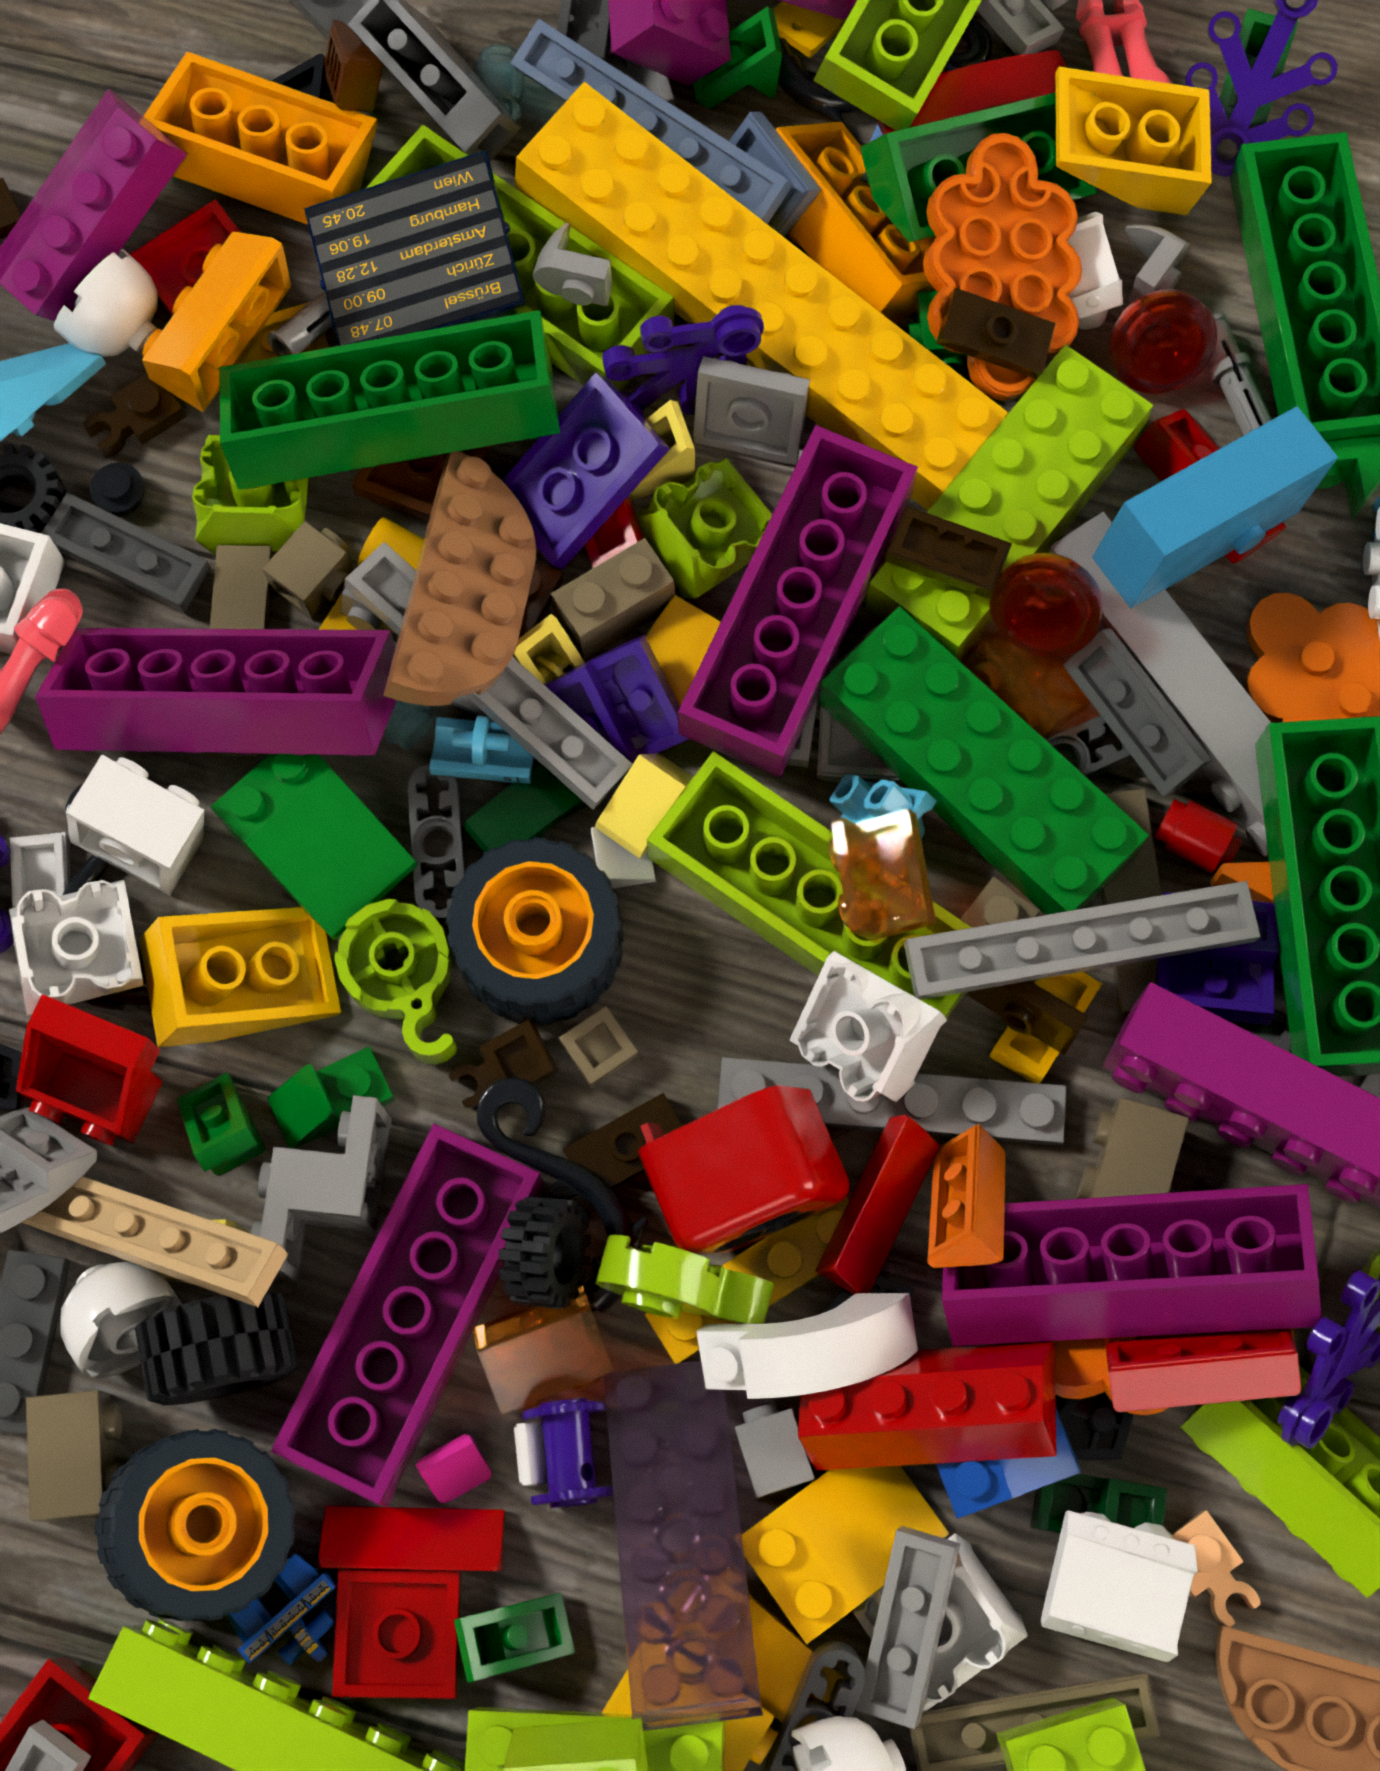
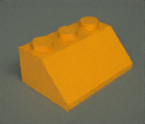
(218, 317)

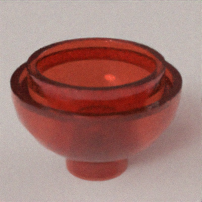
(1169, 351)
(1046, 617)

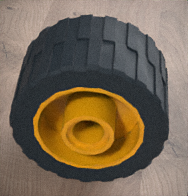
(535, 930)
(195, 1526)

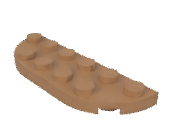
(465, 589)
(1300, 1703)

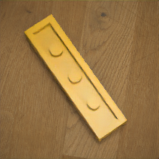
(782, 1258)

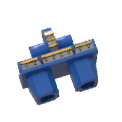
(261, 1628)

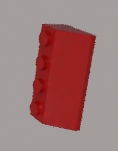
(938, 1410)

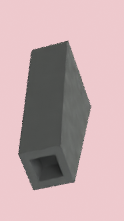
(435, 75)

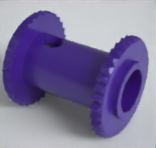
(568, 1452)

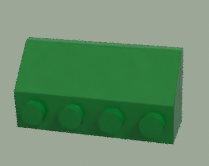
(913, 161)

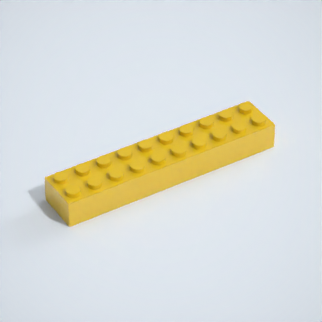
(714, 253)

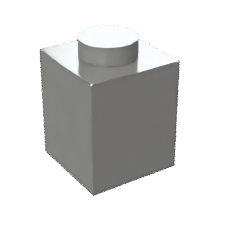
(772, 1450)

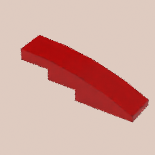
(988, 86)

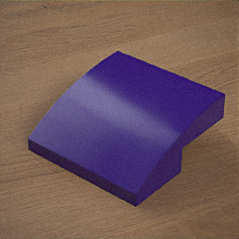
(624, 699)
(1229, 980)

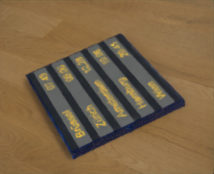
(416, 253)

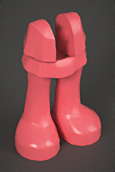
(1123, 28)
(40, 637)

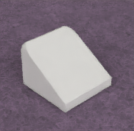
(620, 864)
(530, 1454)

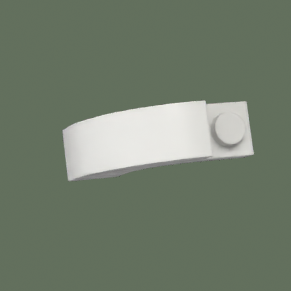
(813, 1353)

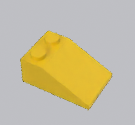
(1134, 138)
(236, 974)
(835, 1543)

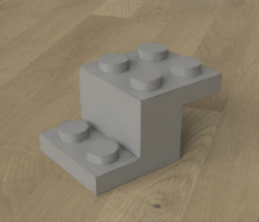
(325, 1186)

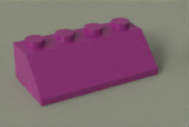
(87, 206)

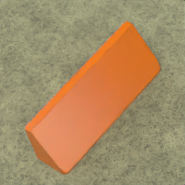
(967, 1201)

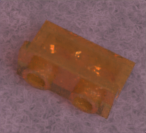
(1028, 683)
(882, 875)

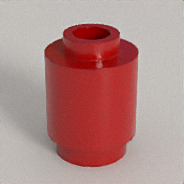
(1198, 835)

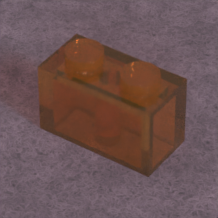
(541, 1353)

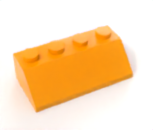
(260, 138)
(848, 229)

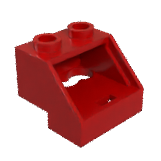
(87, 1071)

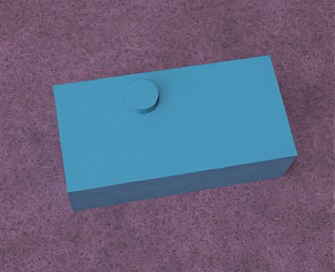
(1213, 507)

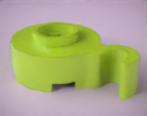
(406, 992)
(674, 1280)

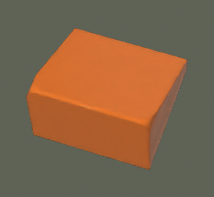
(1255, 873)

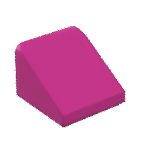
(454, 1468)

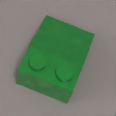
(313, 837)

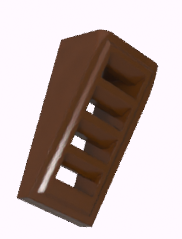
(351, 70)

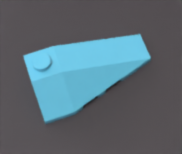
(39, 380)

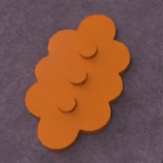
(1006, 242)
(1313, 660)

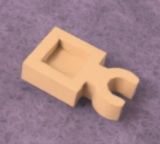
(1214, 1562)

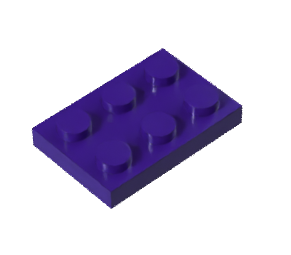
(585, 471)

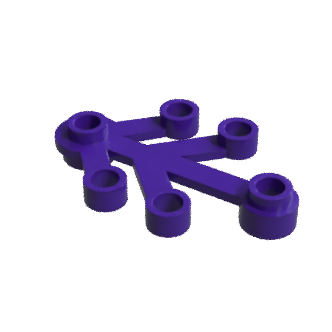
(1255, 86)
(731, 332)
(1340, 1354)

